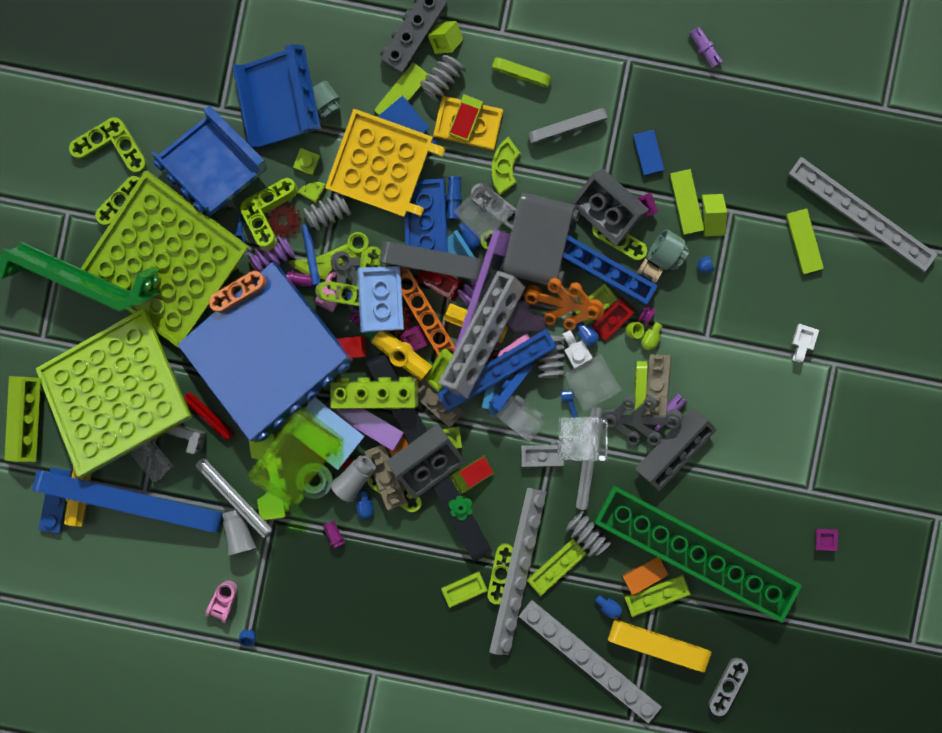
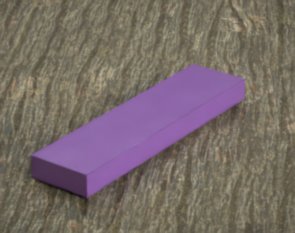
(370, 425)

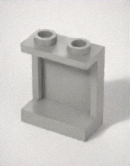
(195, 437)

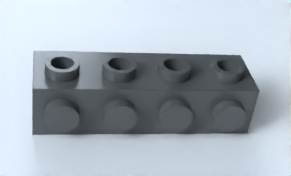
(412, 34)
(675, 449)

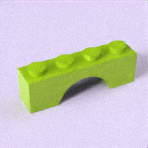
(268, 505)

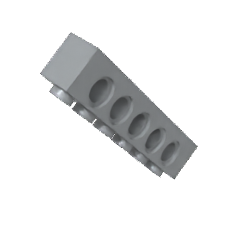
(482, 334)

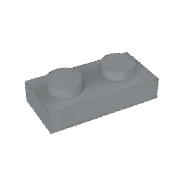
(540, 455)

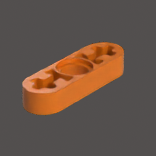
(227, 304)

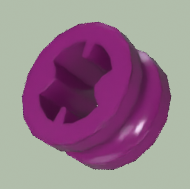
(646, 314)

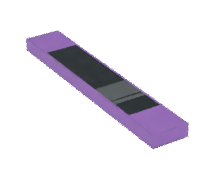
(492, 263)

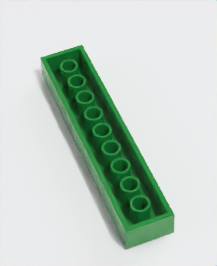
(697, 553)

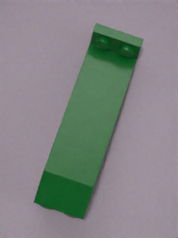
(77, 279)

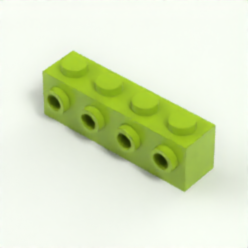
(374, 394)
(22, 419)

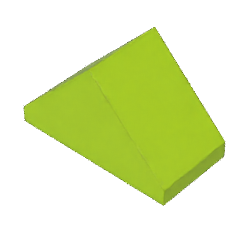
(714, 215)

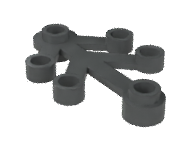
(347, 268)
(639, 420)

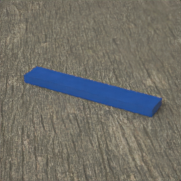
(503, 367)

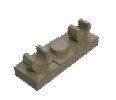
(658, 383)
(428, 396)
(385, 478)

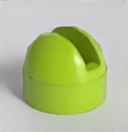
(635, 330)

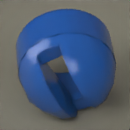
(705, 265)
(247, 638)

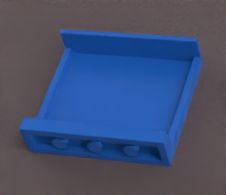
(277, 97)
(210, 163)

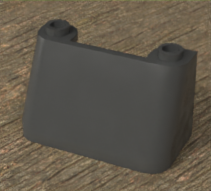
(539, 239)

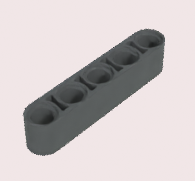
(430, 260)

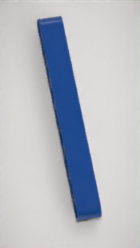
(127, 501)

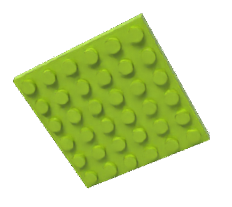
(172, 235)
(112, 393)

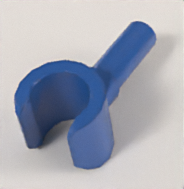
(239, 228)
(567, 396)

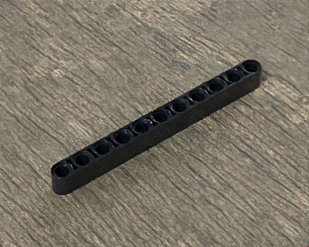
(445, 489)

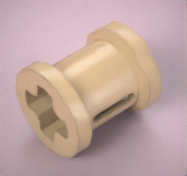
(649, 271)

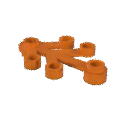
(588, 308)

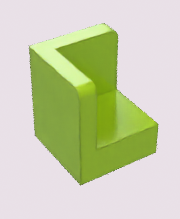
(445, 37)

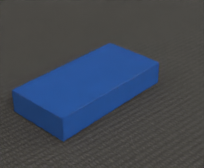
(648, 152)

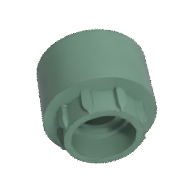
(326, 101)
(668, 251)
(324, 487)

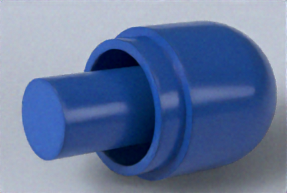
(469, 237)
(587, 334)
(364, 506)
(609, 607)

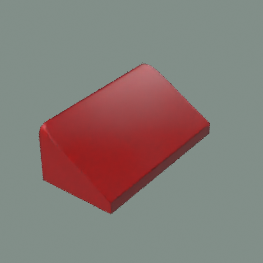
(354, 346)

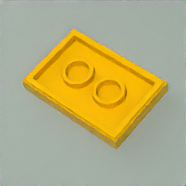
(485, 128)

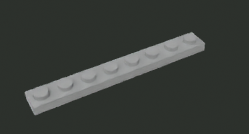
(862, 214)
(518, 571)
(590, 661)

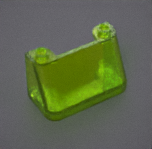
(295, 457)

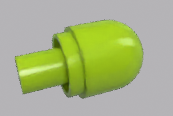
(652, 337)

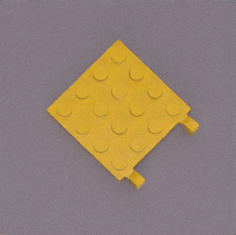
(381, 163)

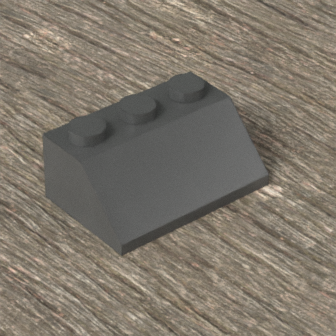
(609, 206)
(425, 461)

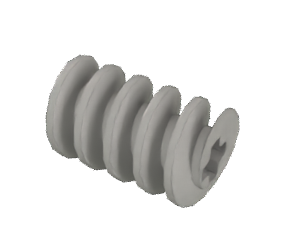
(441, 77)
(327, 211)
(551, 361)
(587, 535)

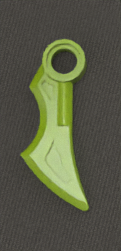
(324, 261)

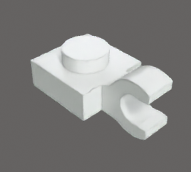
(804, 339)
(577, 351)

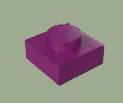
(649, 202)
(414, 337)
(826, 539)

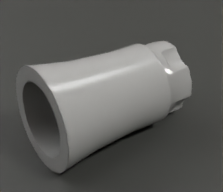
(353, 478)
(237, 533)

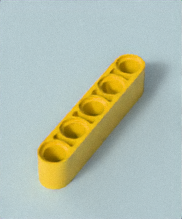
(659, 646)

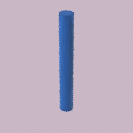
(311, 255)

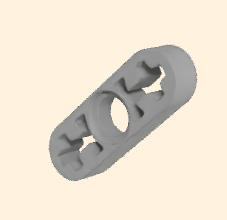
(716, 698)

